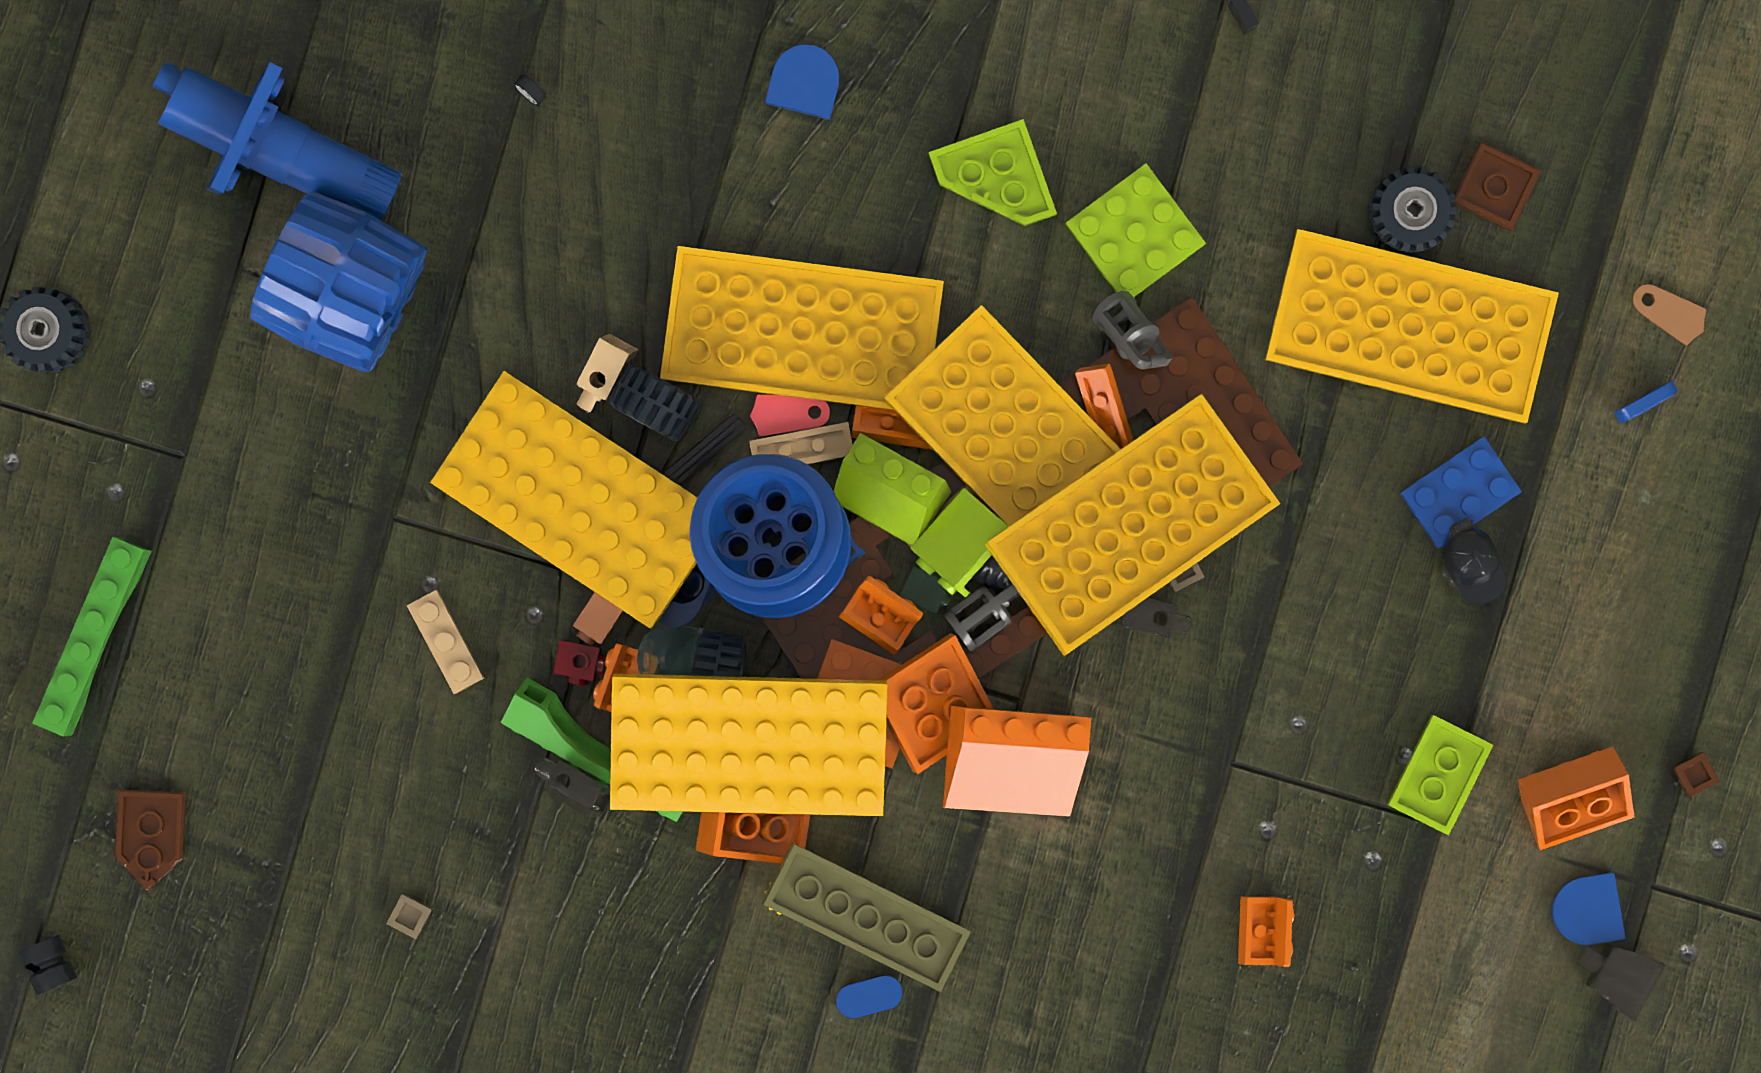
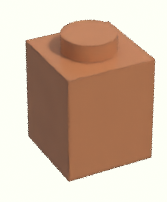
(597, 620)

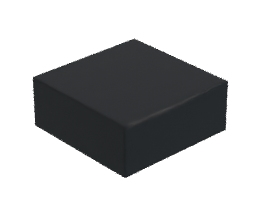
(1243, 15)

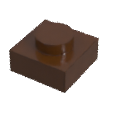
(1695, 774)

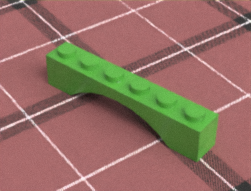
(76, 668)
(543, 719)

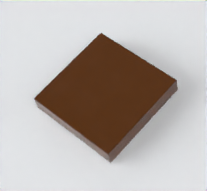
(1496, 186)

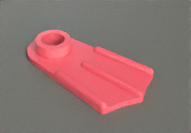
(786, 414)

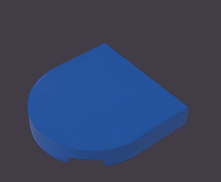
(804, 81)
(1589, 910)

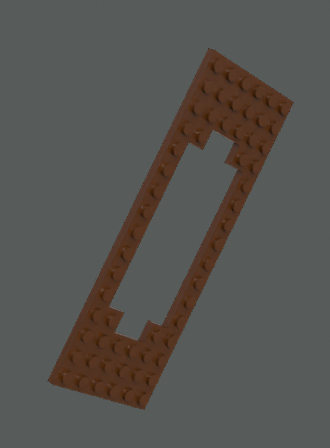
(1197, 367)

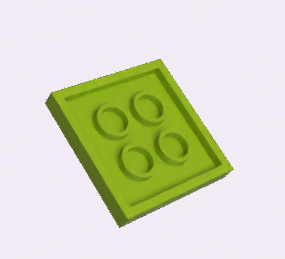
(1135, 232)

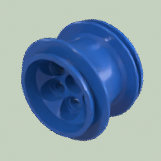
(753, 485)

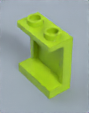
(957, 542)

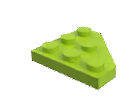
(997, 173)

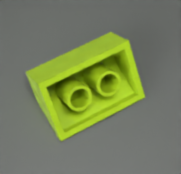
(889, 490)

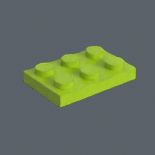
(1440, 774)

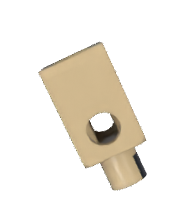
(609, 358)

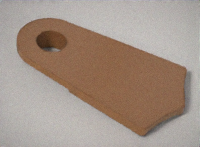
(1671, 313)

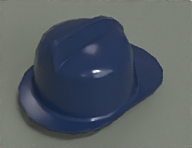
(688, 600)

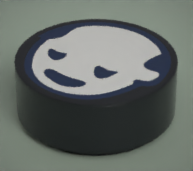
(530, 90)

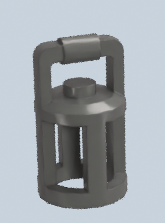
(1137, 339)
(994, 606)

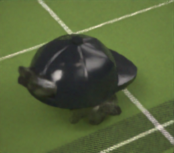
(1472, 563)

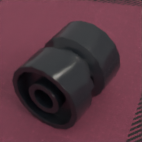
(47, 964)

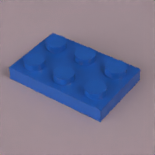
(1460, 488)

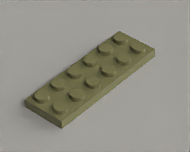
(866, 917)

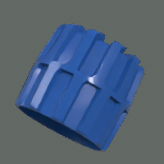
(338, 282)

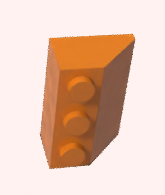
(1577, 798)

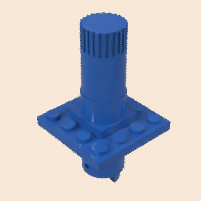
(259, 137)

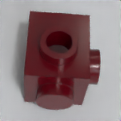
(579, 662)

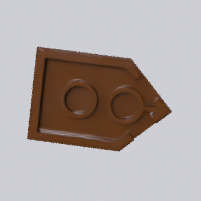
(149, 833)

